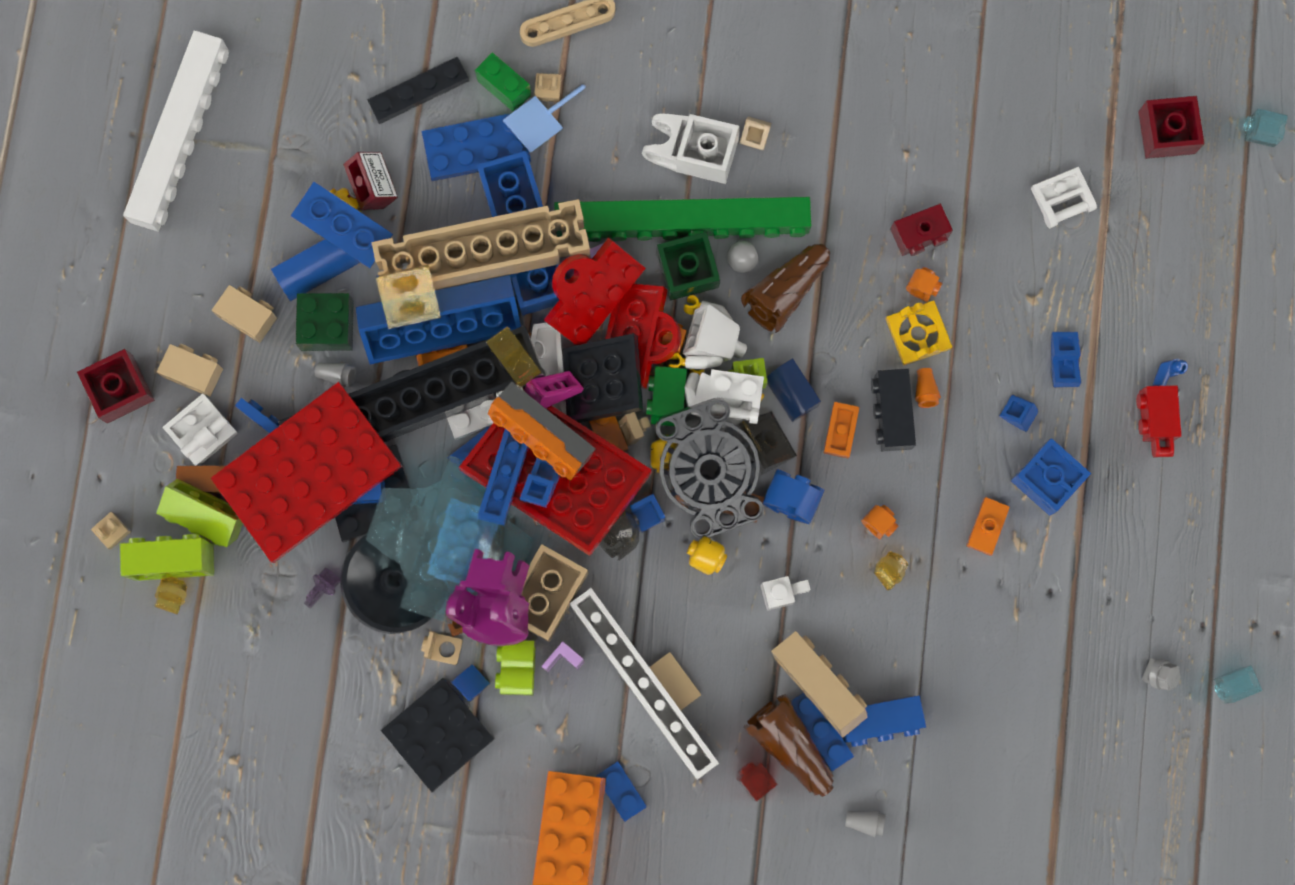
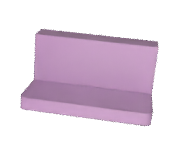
(567, 653)

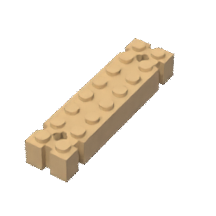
(489, 246)

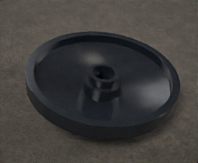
(374, 590)

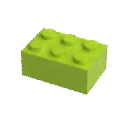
(166, 558)

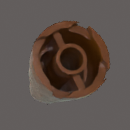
(784, 288)
(788, 740)

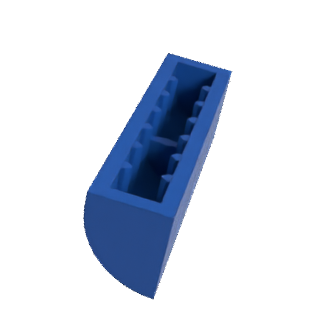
(312, 268)

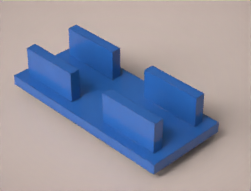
(340, 223)

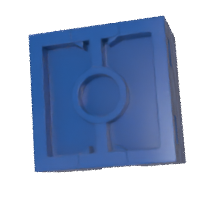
(1050, 477)

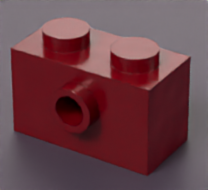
(921, 230)

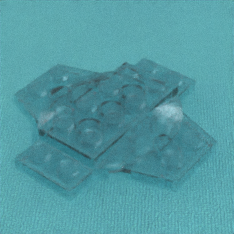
(435, 537)

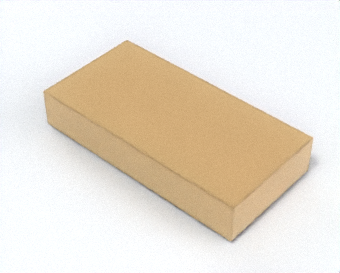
(675, 681)

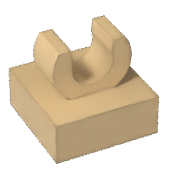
(548, 87)
(633, 428)
(110, 530)

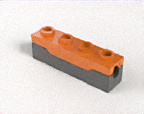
(540, 431)

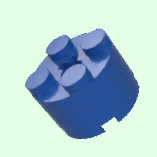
(793, 497)

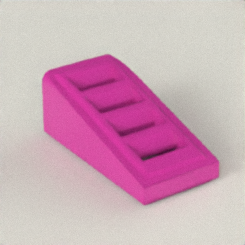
(537, 388)

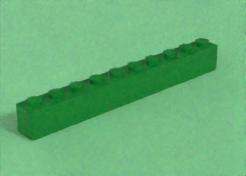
(693, 216)

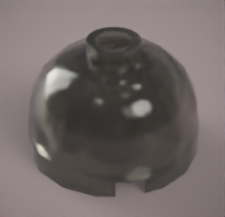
(622, 536)

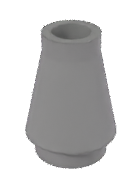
(336, 373)
(867, 822)

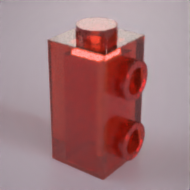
(756, 780)

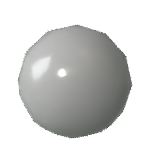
(742, 256)

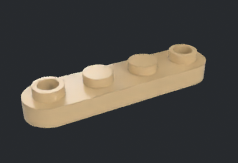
(566, 21)

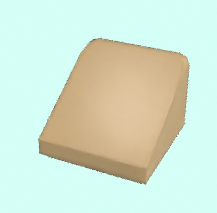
(755, 133)

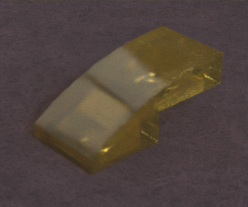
(513, 357)

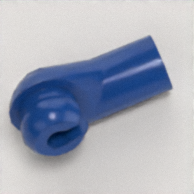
(1169, 369)

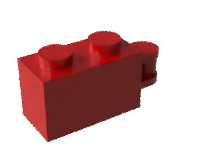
(1159, 418)

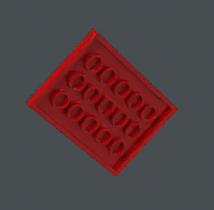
(305, 472)
(579, 508)

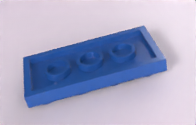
(462, 146)

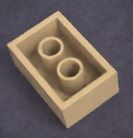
(549, 589)

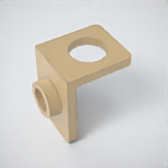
(432, 644)

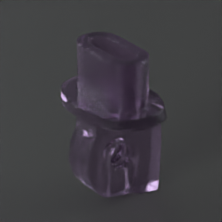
(325, 583)

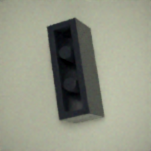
(893, 410)

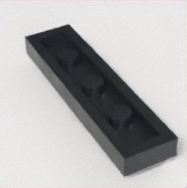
(418, 90)

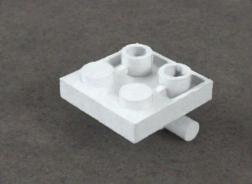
(200, 430)

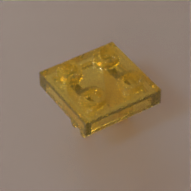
(408, 296)

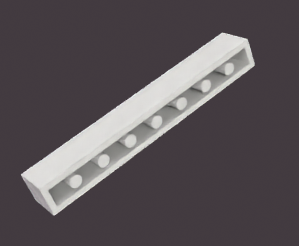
(176, 131)
(644, 684)

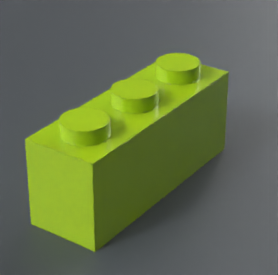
(199, 513)

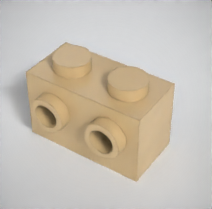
(244, 313)
(190, 369)

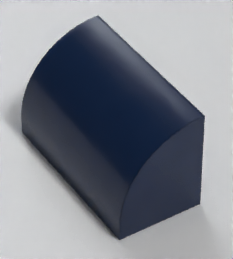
(793, 390)

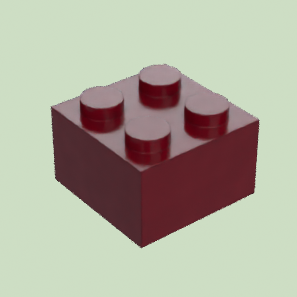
(1171, 127)
(115, 386)

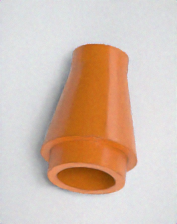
(926, 389)

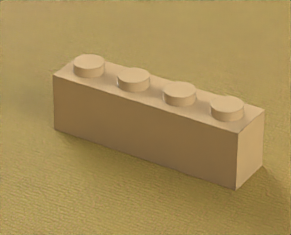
(820, 684)

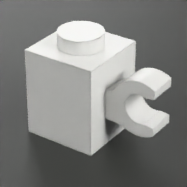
(781, 593)

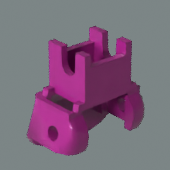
(498, 611)

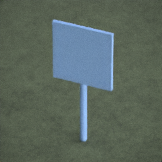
(535, 123)

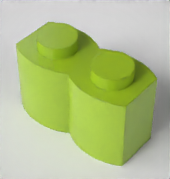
(517, 668)

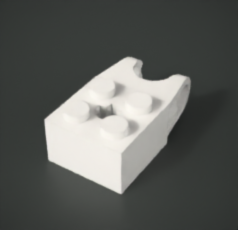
(695, 146)

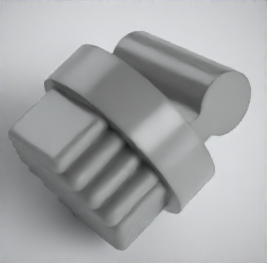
(1161, 674)

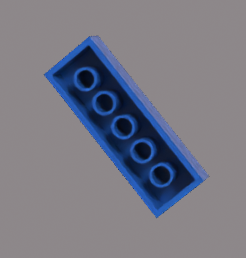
(511, 189)
(467, 313)

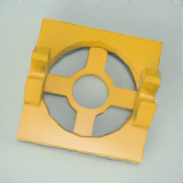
(930, 310)

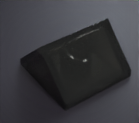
(769, 442)

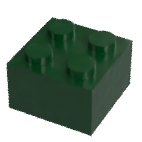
(688, 266)
(324, 322)

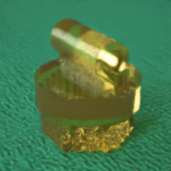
(891, 570)
(170, 594)

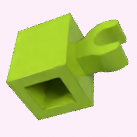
(751, 367)

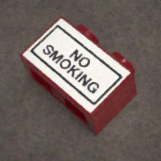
(370, 180)

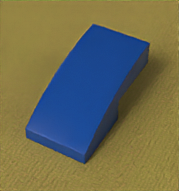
(1064, 359)
(540, 484)

